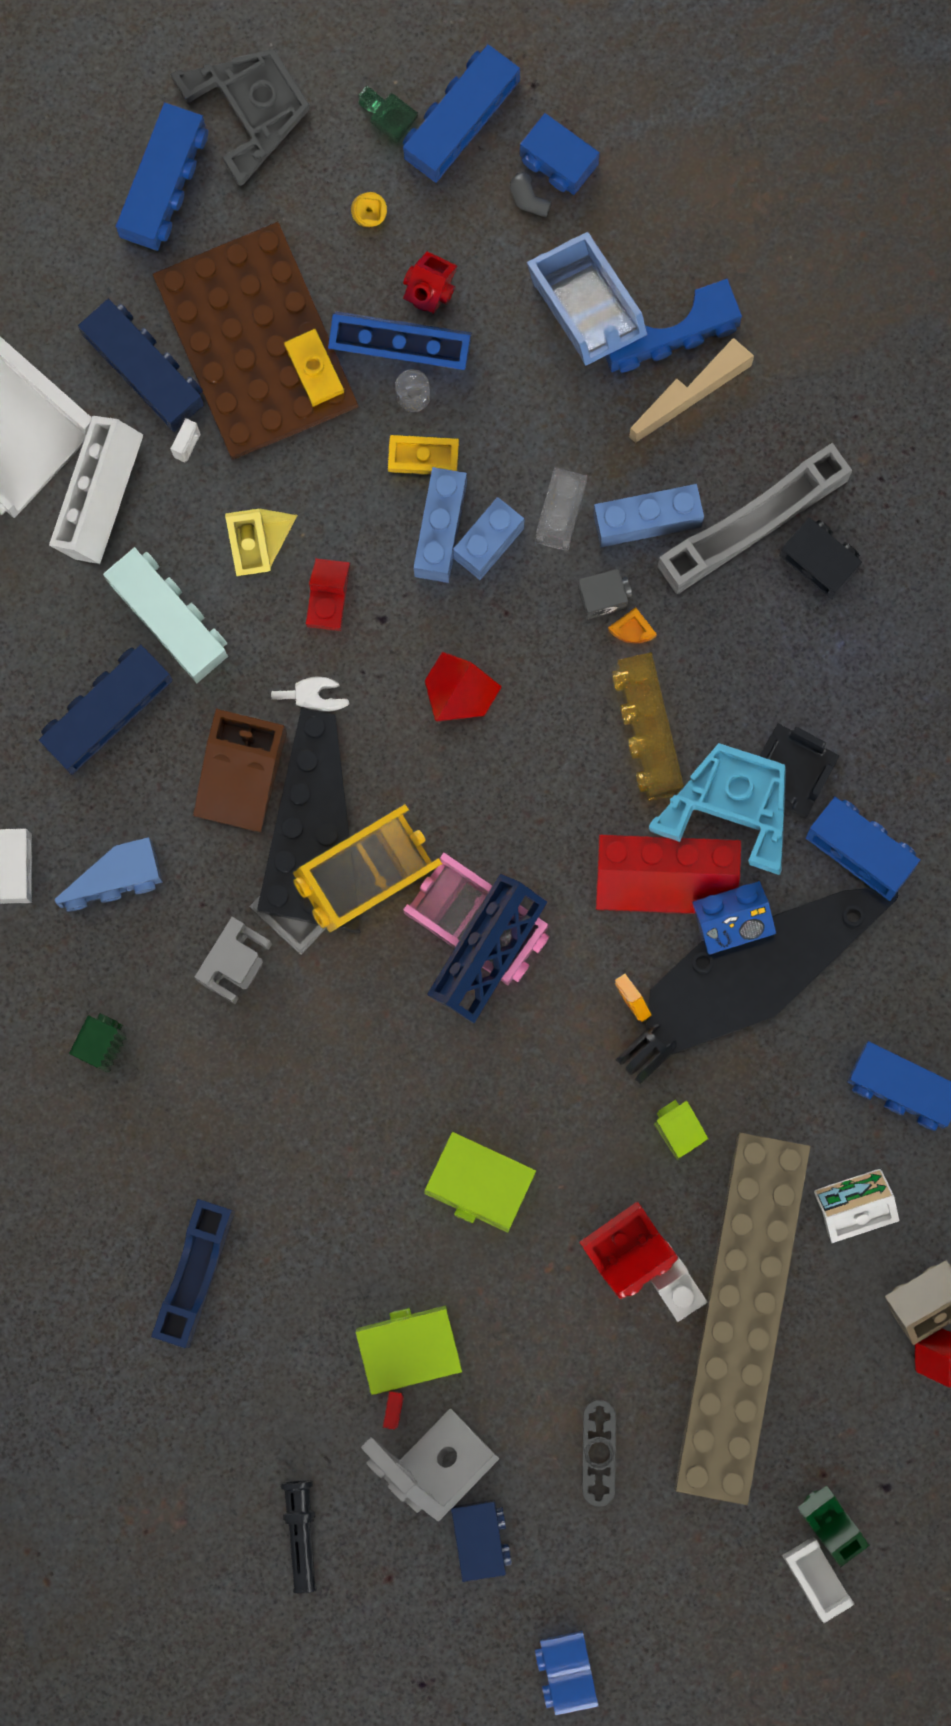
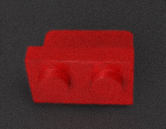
(629, 1251)

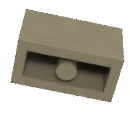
(923, 1303)

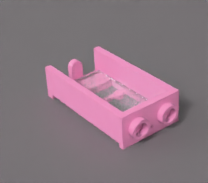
(449, 904)

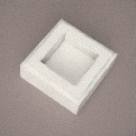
(185, 440)

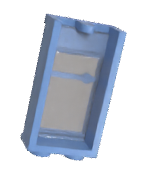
(587, 298)

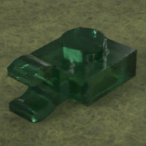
(390, 115)

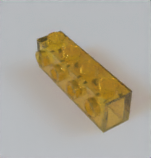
(649, 727)

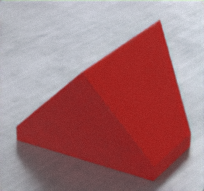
(459, 689)

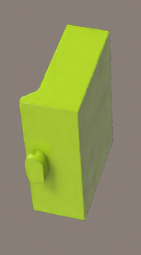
(479, 1182)
(408, 1349)

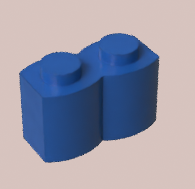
(568, 1673)

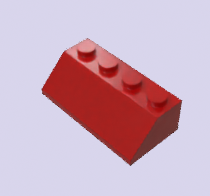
(663, 872)

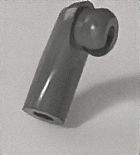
(525, 197)

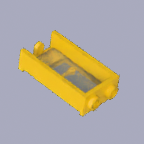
(364, 870)

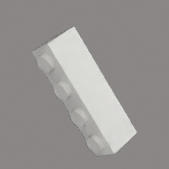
(96, 489)

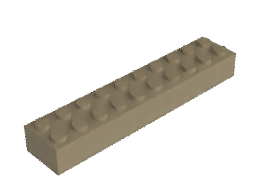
(742, 1319)

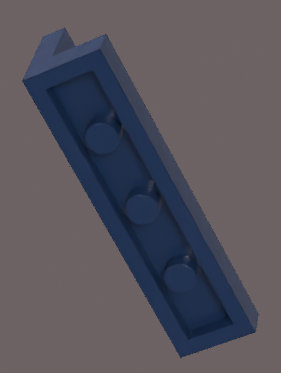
(482, 943)

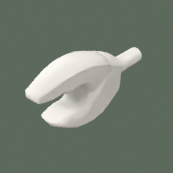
(308, 696)

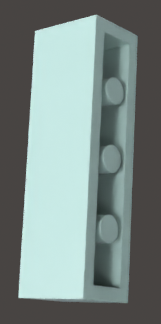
(166, 615)

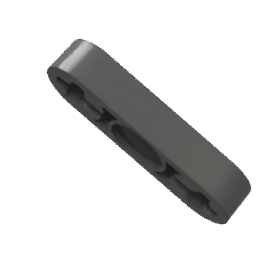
(607, 1480)

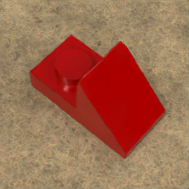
(327, 594)

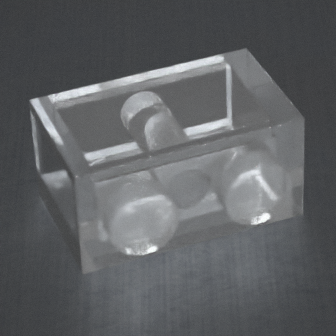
(561, 509)

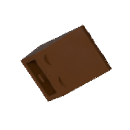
(239, 770)

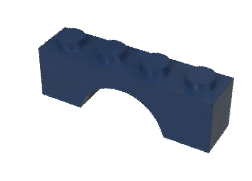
(194, 1274)

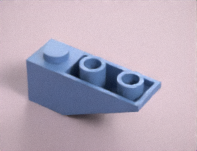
(118, 871)

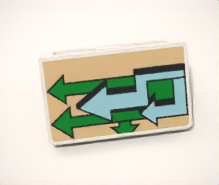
(857, 1205)

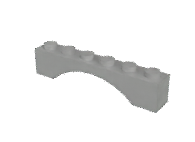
(779, 504)

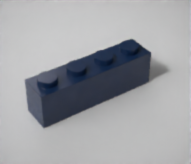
(141, 364)
(105, 709)

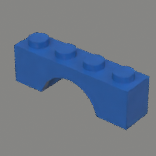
(712, 314)

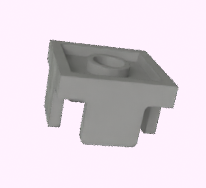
(232, 960)

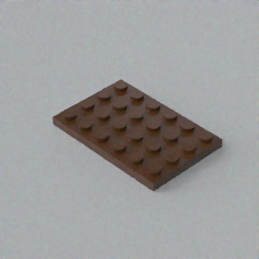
(233, 320)

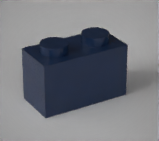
(480, 1541)

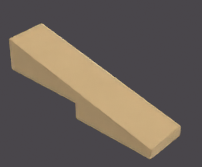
(677, 397)

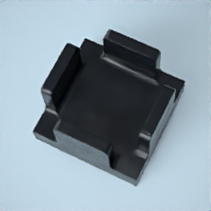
(806, 765)

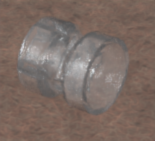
(409, 384)

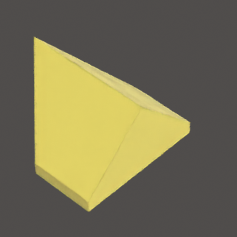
(257, 538)

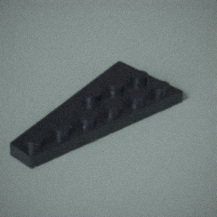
(308, 819)

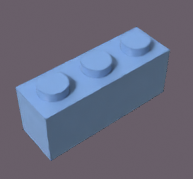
(648, 515)
(440, 524)

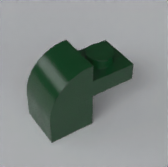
(832, 1526)

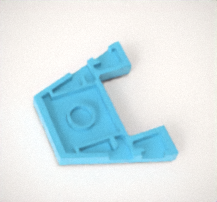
(736, 789)

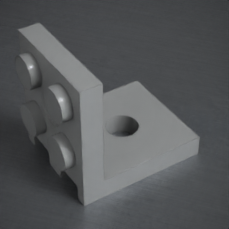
(420, 1474)

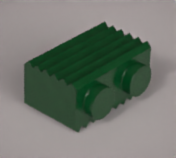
(98, 1042)

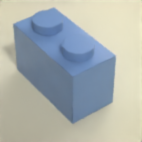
(488, 538)

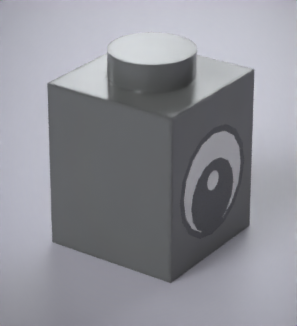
(604, 593)

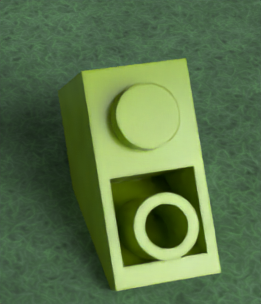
(680, 1128)

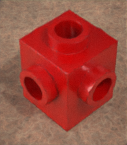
(429, 282)

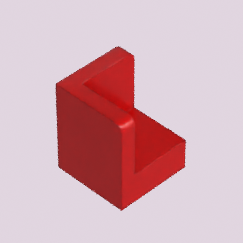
(934, 1357)

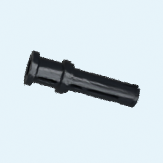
(299, 1518)

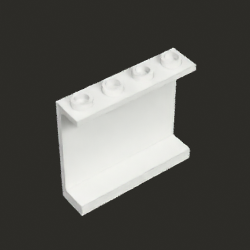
(37, 430)

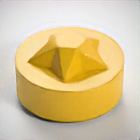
(369, 209)

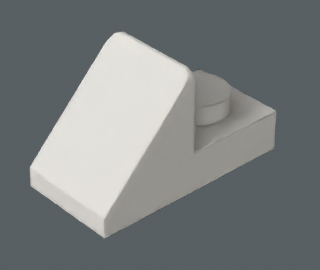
(679, 1291)

